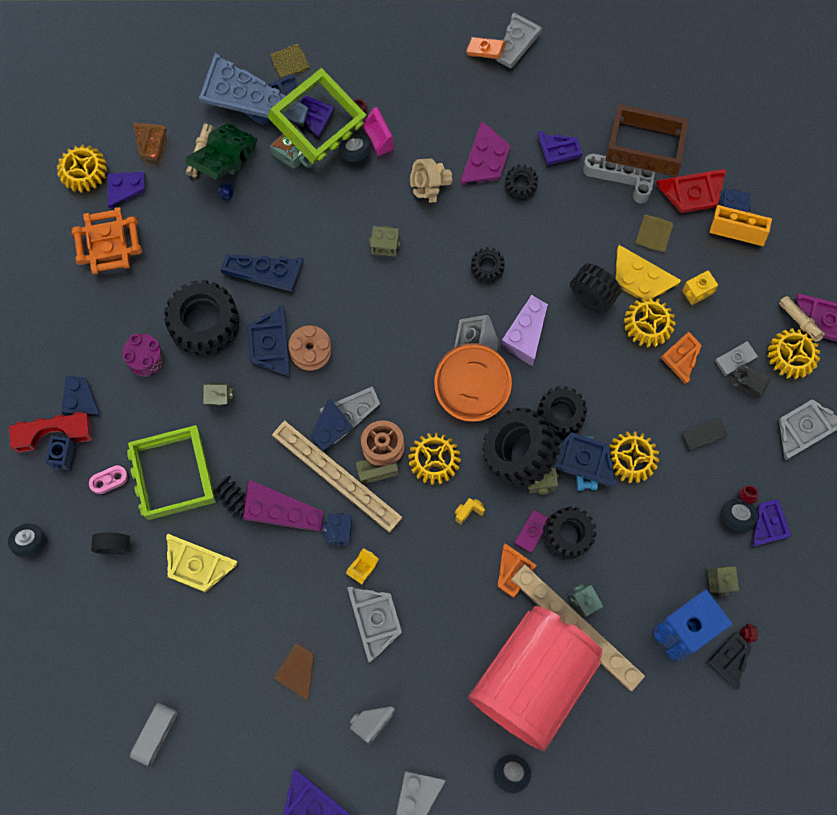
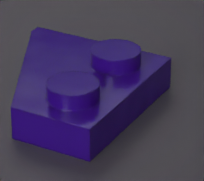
(317, 116)
(559, 148)
(124, 186)
(771, 524)

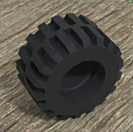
(595, 287)
(566, 398)
(580, 522)

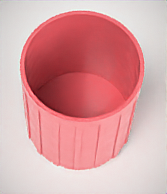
(537, 677)

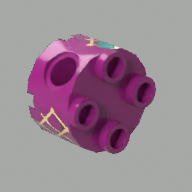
(143, 354)

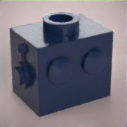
(736, 200)
(60, 452)
(338, 529)

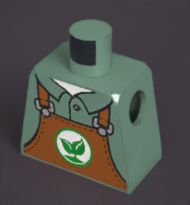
(287, 152)

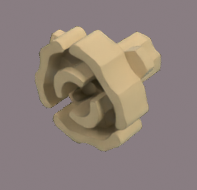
(429, 176)

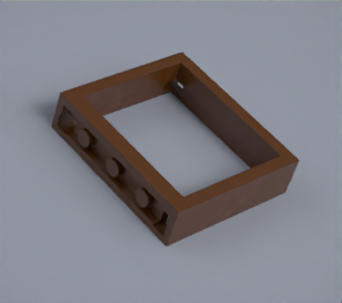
(652, 121)

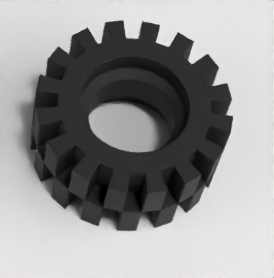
(521, 191)
(487, 255)

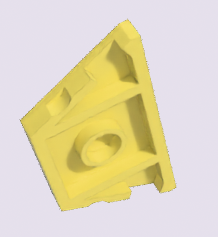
(195, 564)

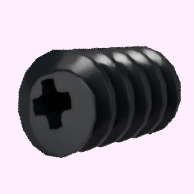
(230, 497)

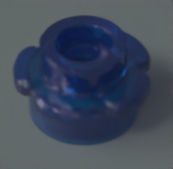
(226, 191)

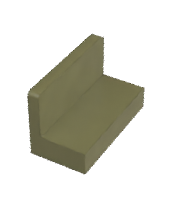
(371, 473)

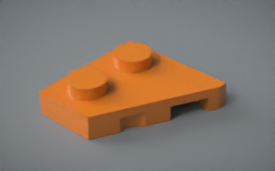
(682, 356)
(510, 564)

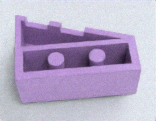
(525, 331)

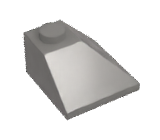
(478, 331)
(371, 722)

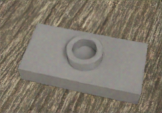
(739, 356)

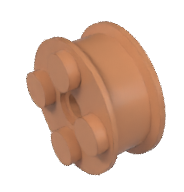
(306, 338)
(382, 443)

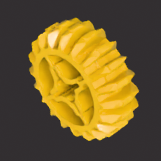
(76, 178)
(662, 317)
(808, 361)
(647, 457)
(425, 470)

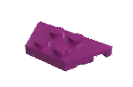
(486, 157)
(822, 312)

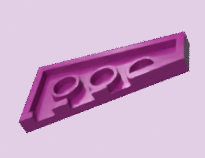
(275, 508)

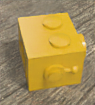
(700, 287)

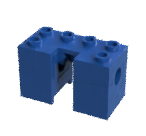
(691, 626)

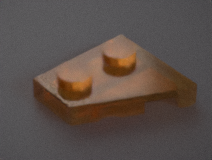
(149, 140)
(296, 671)

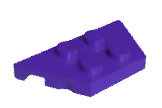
(308, 799)

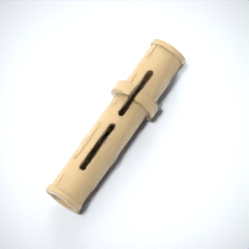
(201, 142)
(806, 324)

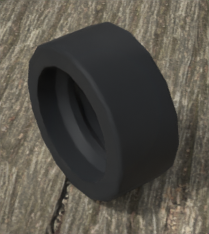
(110, 543)

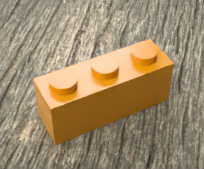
(740, 225)

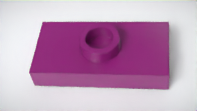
(531, 531)

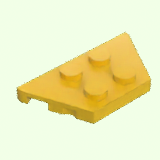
(641, 277)

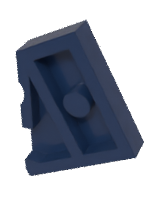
(78, 397)
(330, 426)

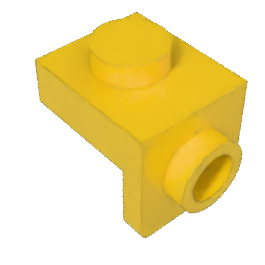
(463, 511)
(362, 566)

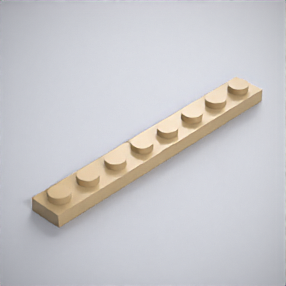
(337, 476)
(548, 599)

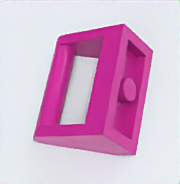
(378, 132)

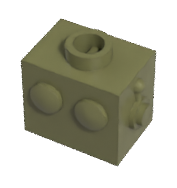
(385, 241)
(217, 393)
(547, 484)
(723, 580)

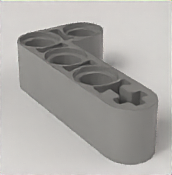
(618, 175)

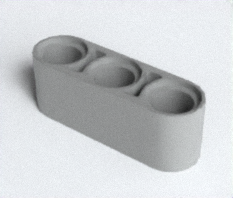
(153, 734)

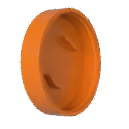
(472, 382)

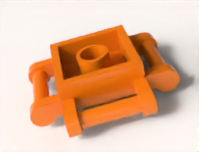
(106, 241)

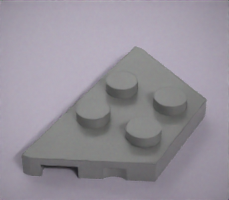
(805, 427)
(375, 620)

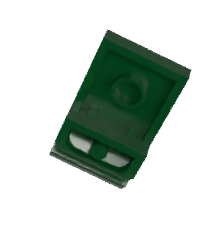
(223, 151)

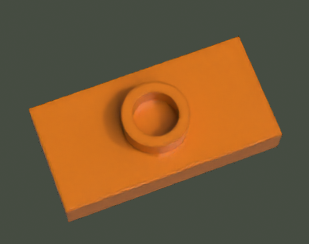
(485, 48)

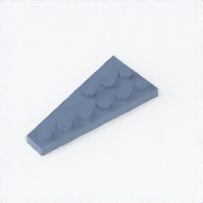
(244, 92)

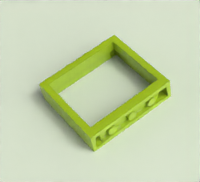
(300, 142)
(160, 440)

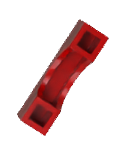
(26, 435)

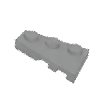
(518, 39)
(357, 406)
(418, 794)

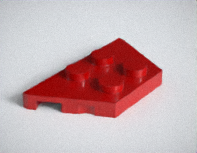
(693, 191)

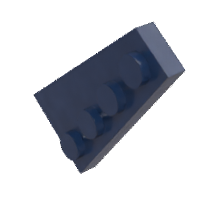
(264, 270)

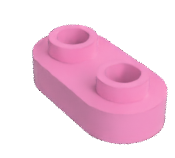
(108, 479)

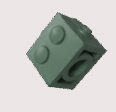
(585, 599)

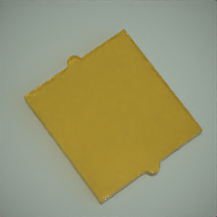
(289, 61)
(654, 233)

